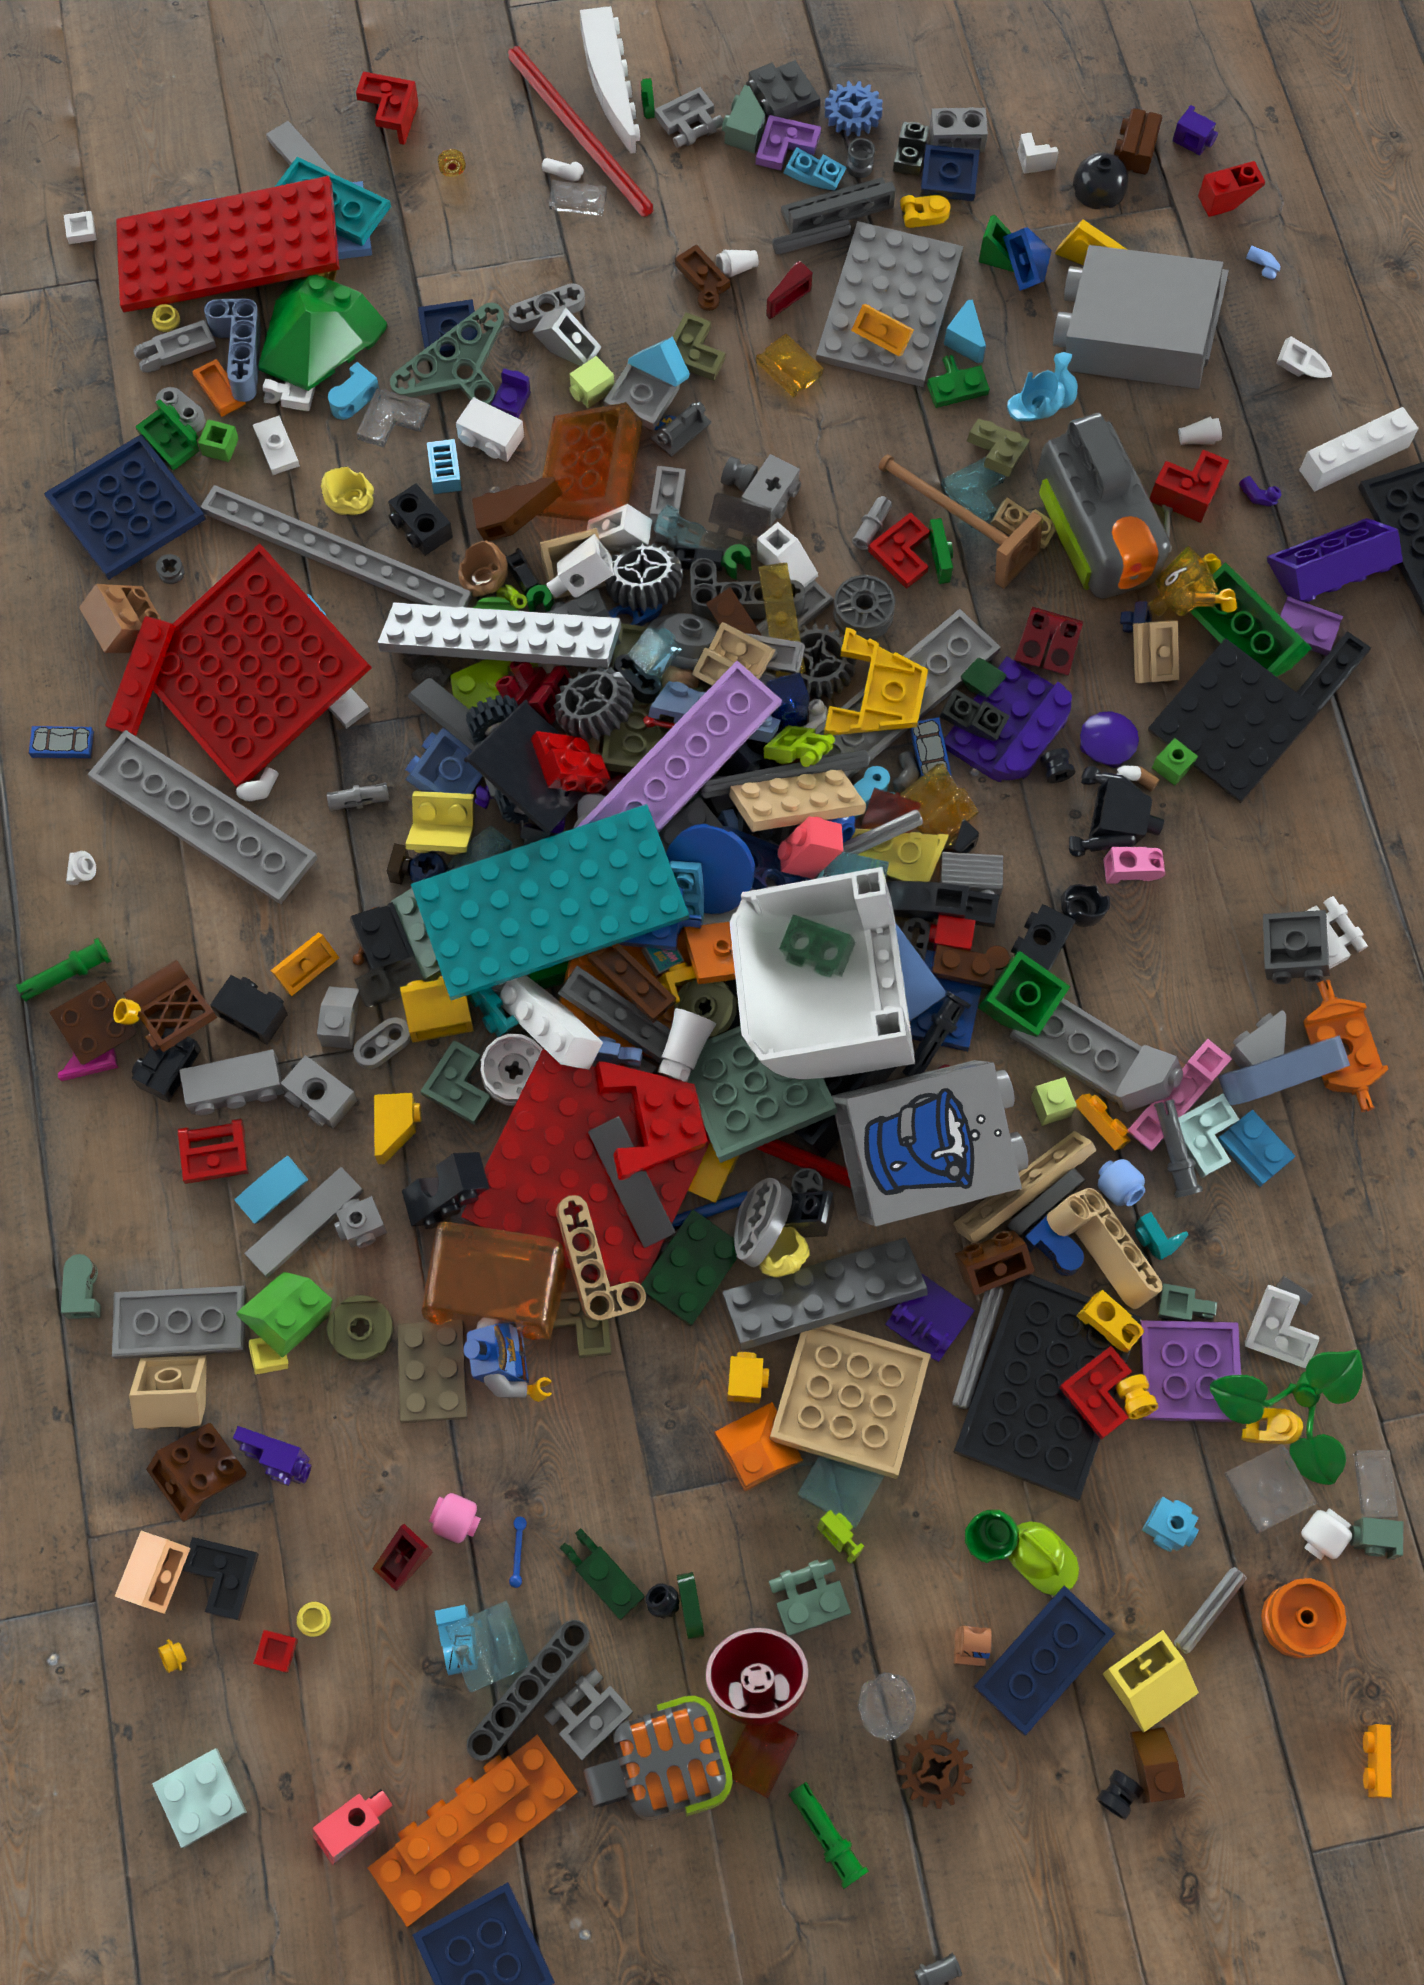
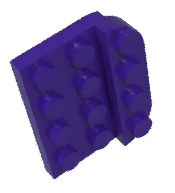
(1035, 717)

